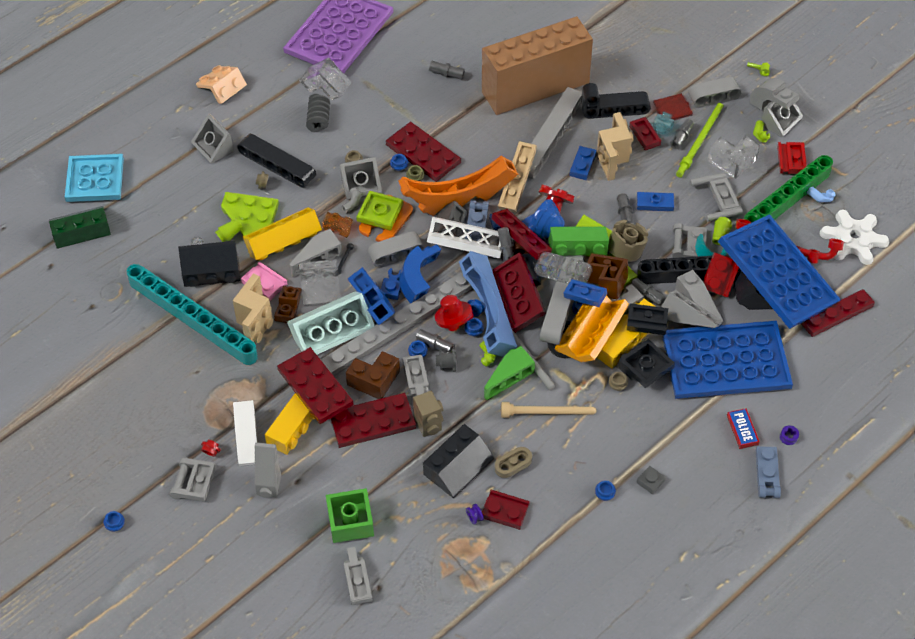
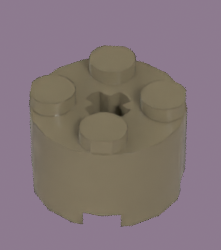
(627, 240)

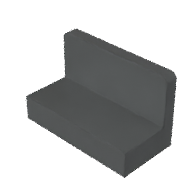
(452, 212)

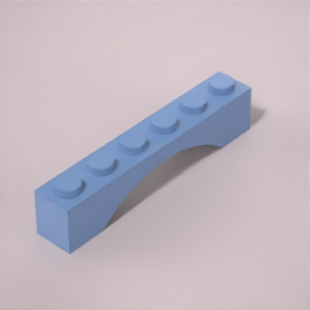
(498, 334)

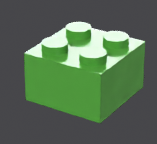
(350, 515)

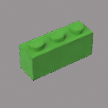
(578, 240)

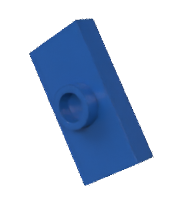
(655, 201)

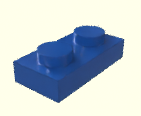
(583, 163)
(585, 293)

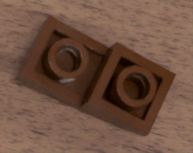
(288, 304)

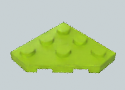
(250, 210)

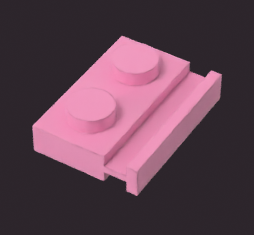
(270, 280)

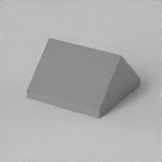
(780, 119)
(213, 140)
(362, 175)

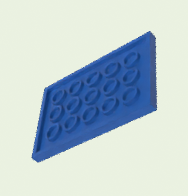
(779, 271)
(727, 359)

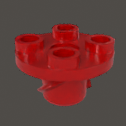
(557, 197)
(453, 313)

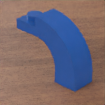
(410, 277)
(375, 299)

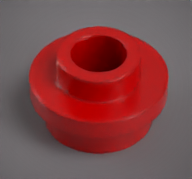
(210, 448)

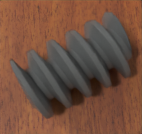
(318, 112)

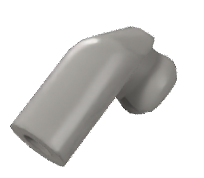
(354, 202)

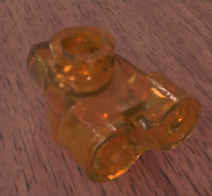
(337, 223)

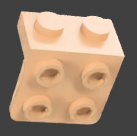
(223, 82)

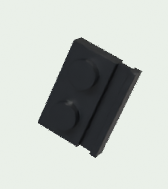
(647, 319)

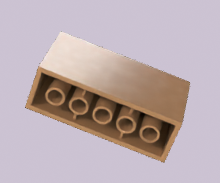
(536, 65)

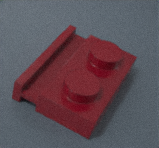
(505, 509)

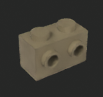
(428, 413)

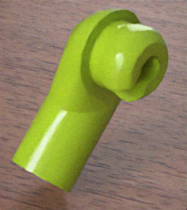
(759, 133)
(488, 358)

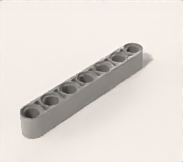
(554, 128)
(557, 312)

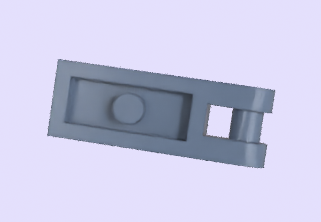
(477, 218)
(767, 472)

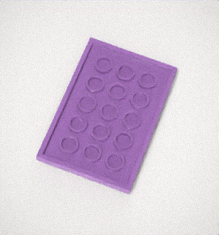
(338, 31)

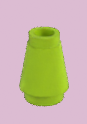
(721, 227)
(229, 230)

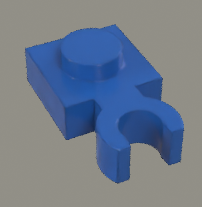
(391, 286)

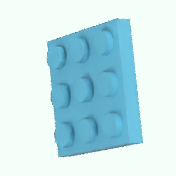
(94, 177)

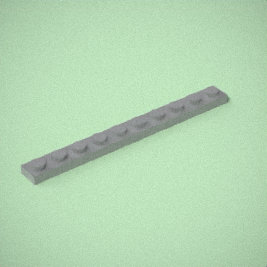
(394, 325)

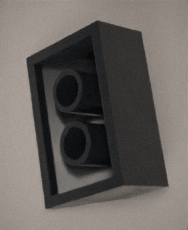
(209, 263)
(748, 294)
(457, 461)

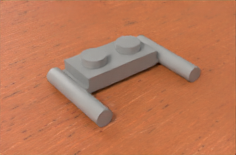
(723, 195)

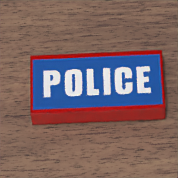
(743, 428)

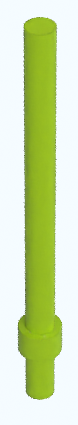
(687, 161)

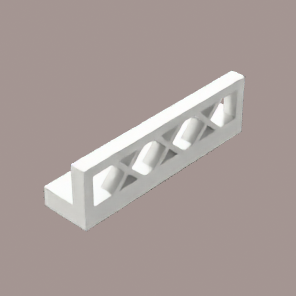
(462, 243)

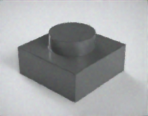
(651, 480)

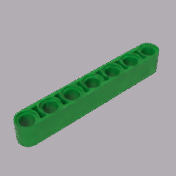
(792, 190)

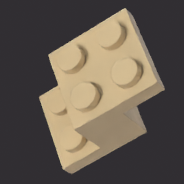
(614, 146)
(253, 309)

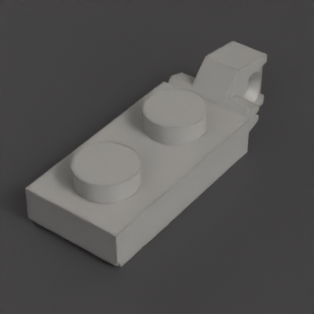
(416, 375)
(357, 578)

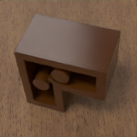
(609, 273)
(374, 378)

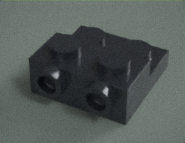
(645, 363)

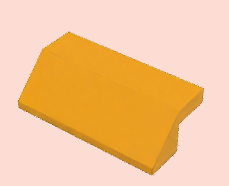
(591, 329)

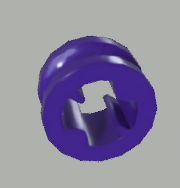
(790, 429)
(474, 513)

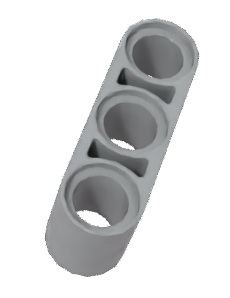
(714, 91)
(394, 249)

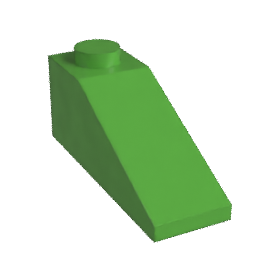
(513, 368)

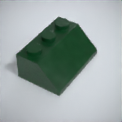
(79, 227)

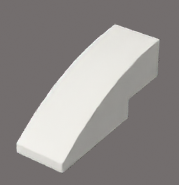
(245, 431)

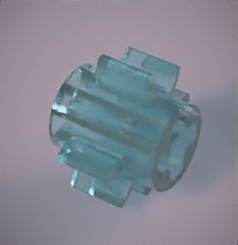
(663, 122)

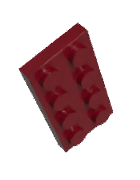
(423, 151)
(518, 292)
(315, 385)
(373, 420)

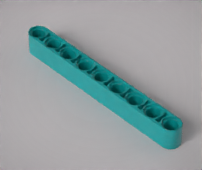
(192, 314)

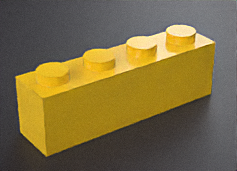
(282, 233)
(621, 341)
(289, 425)

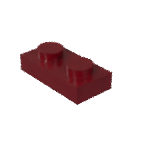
(645, 133)

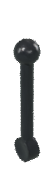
(350, 246)

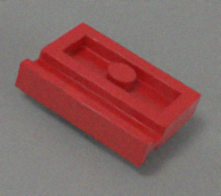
(791, 157)
(720, 274)

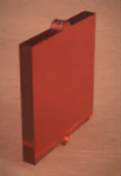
(673, 105)

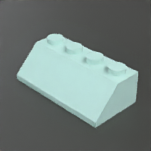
(332, 323)

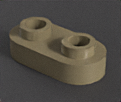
(512, 463)

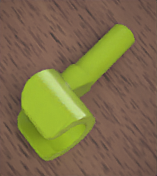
(764, 68)

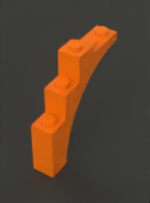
(480, 184)

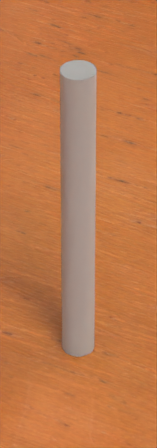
(538, 369)

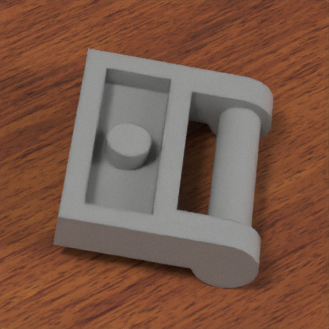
(692, 234)
(198, 482)

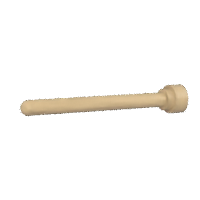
(509, 410)

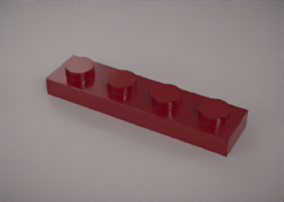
(521, 233)
(839, 313)

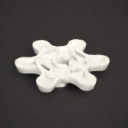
(857, 246)

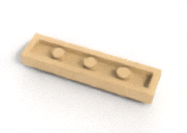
(513, 190)

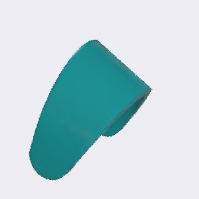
(701, 248)

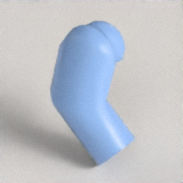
(821, 197)

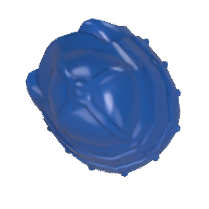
(544, 217)

